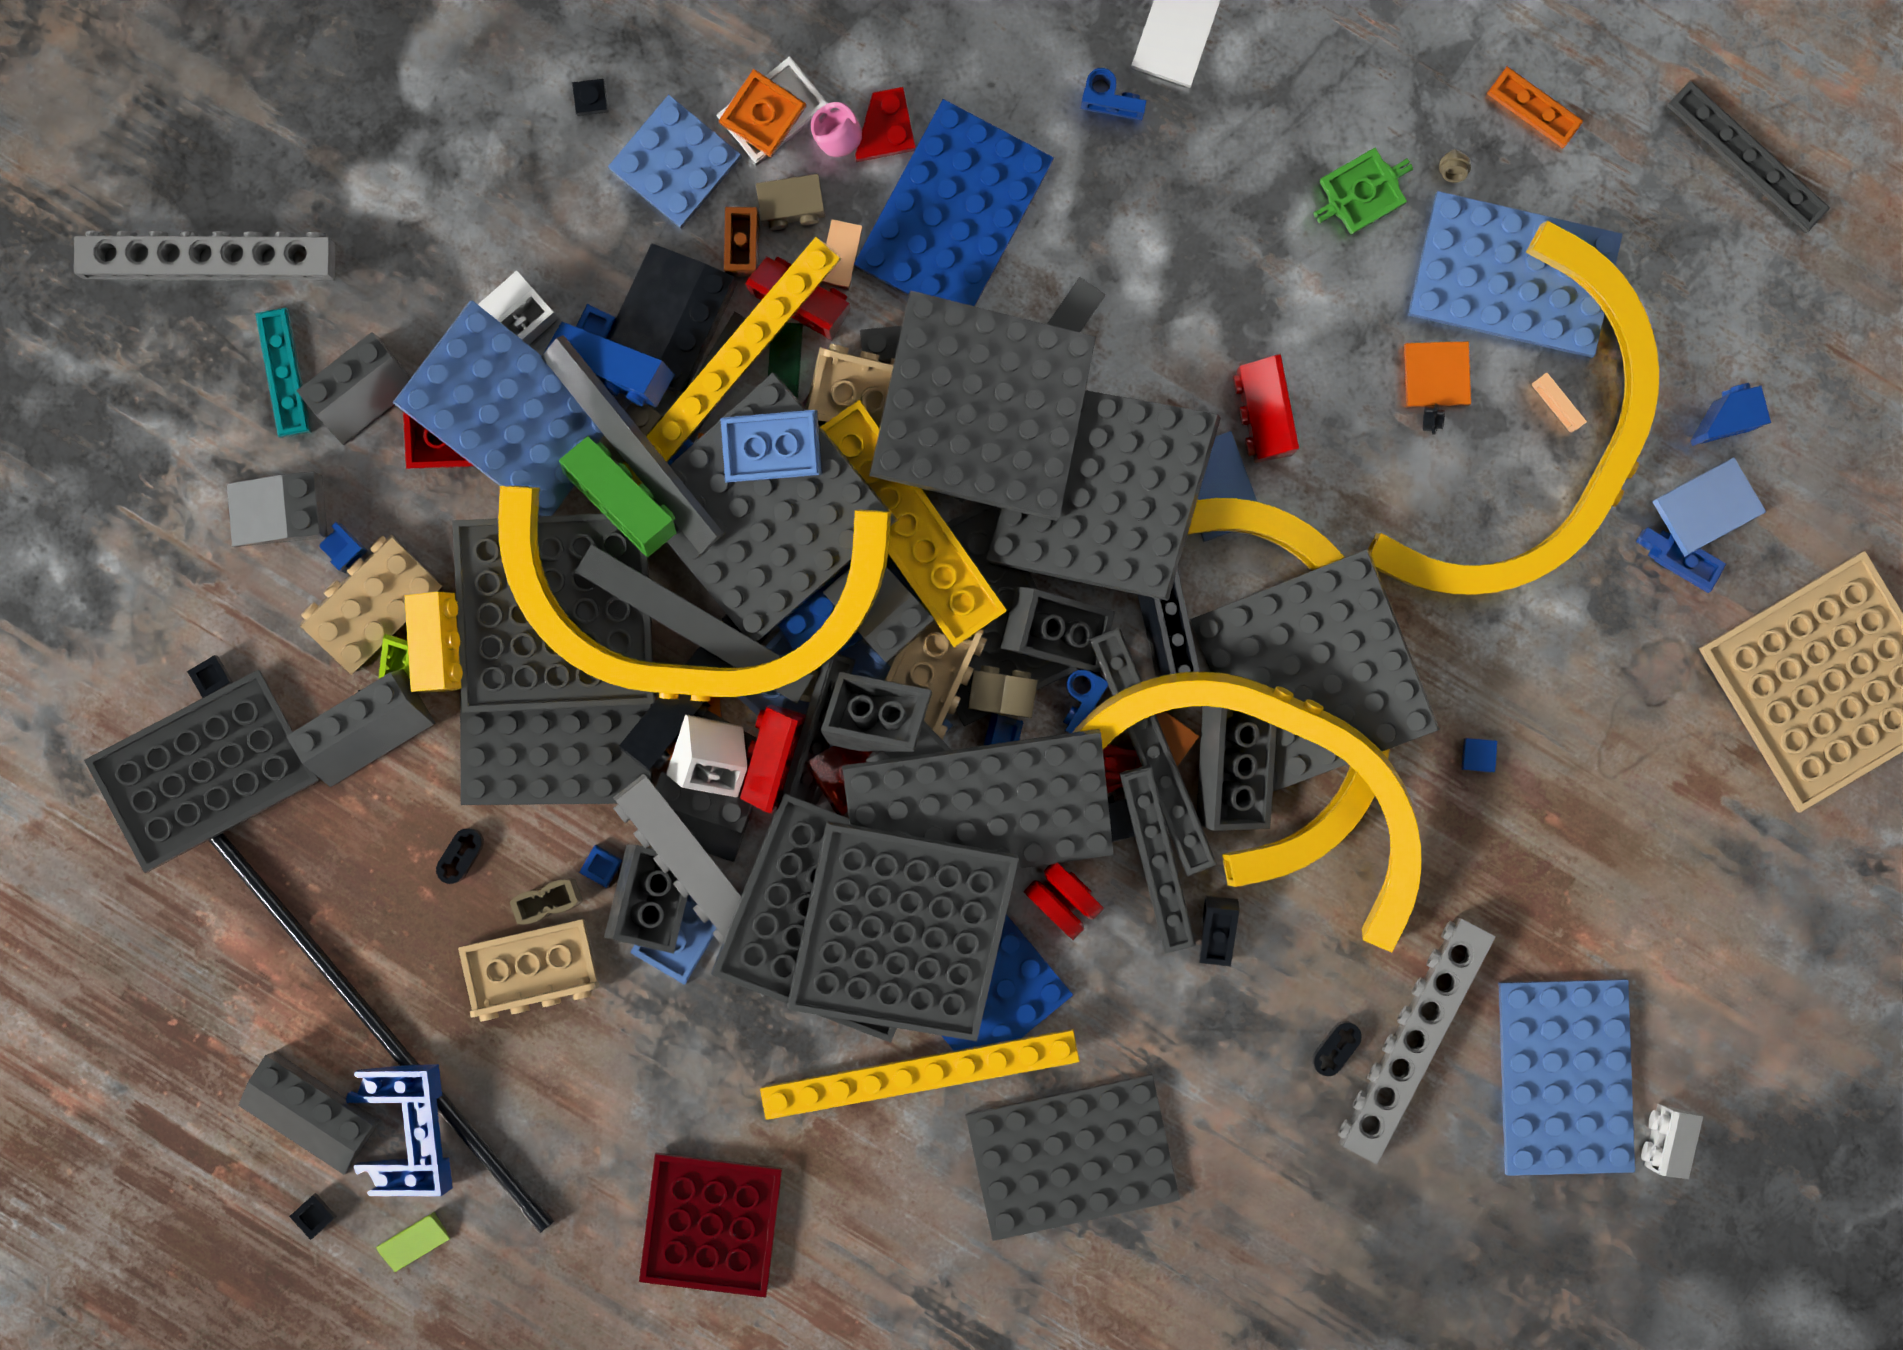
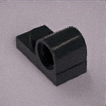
(1219, 930)

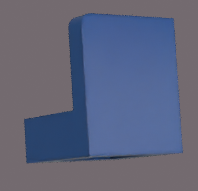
(342, 547)

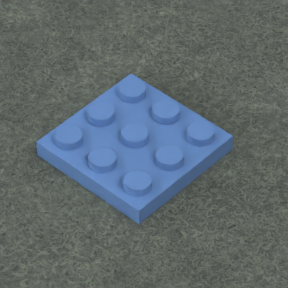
(674, 161)

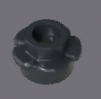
(1433, 418)

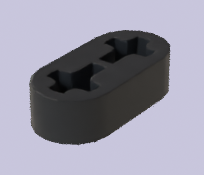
(453, 851)
(1342, 1054)

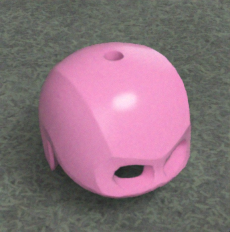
(837, 131)

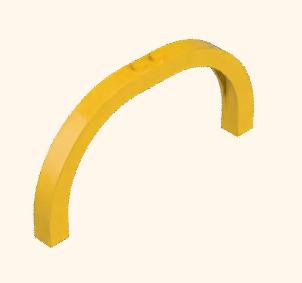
(1641, 390)
(533, 595)
(1312, 723)
(1354, 794)

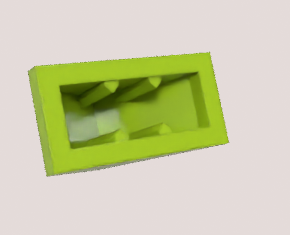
(394, 655)

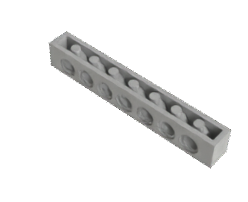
(92, 248)
(1373, 1143)

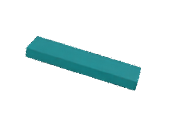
(283, 372)

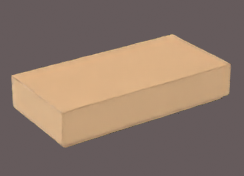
(844, 241)
(1559, 402)

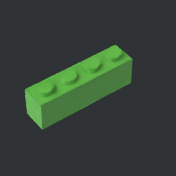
(618, 496)

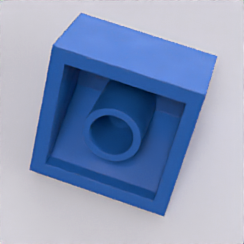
(1737, 412)

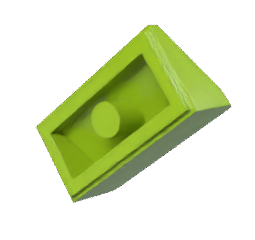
(413, 1242)

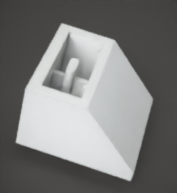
(519, 308)
(709, 757)
(1671, 1141)

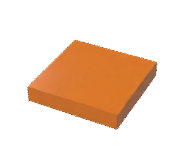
(762, 113)
(1437, 374)

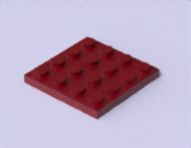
(710, 1225)

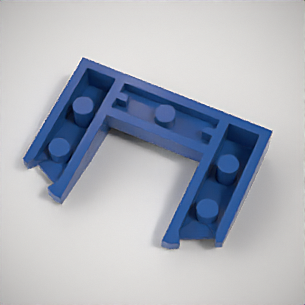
(417, 1089)

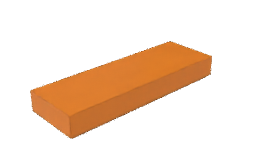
(1535, 107)

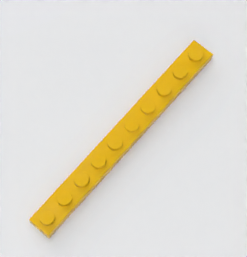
(741, 349)
(919, 1074)

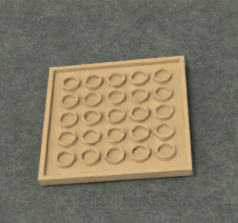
(1819, 680)

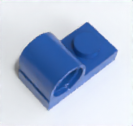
(1127, 105)
(1087, 700)

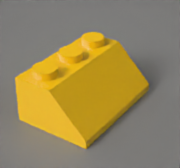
(433, 642)

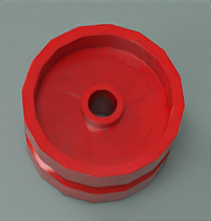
(1064, 899)

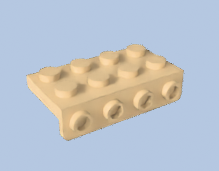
(845, 379)
(367, 603)
(937, 666)
(529, 969)

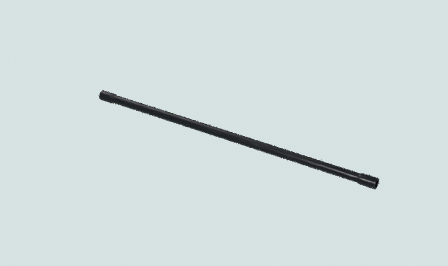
(529, 1206)

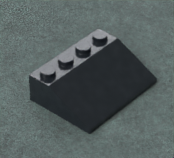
(673, 311)

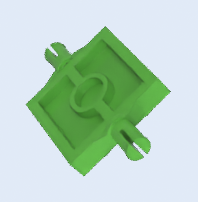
(1363, 191)

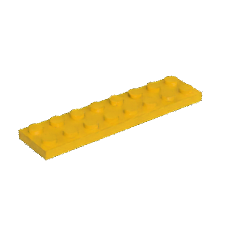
(920, 538)

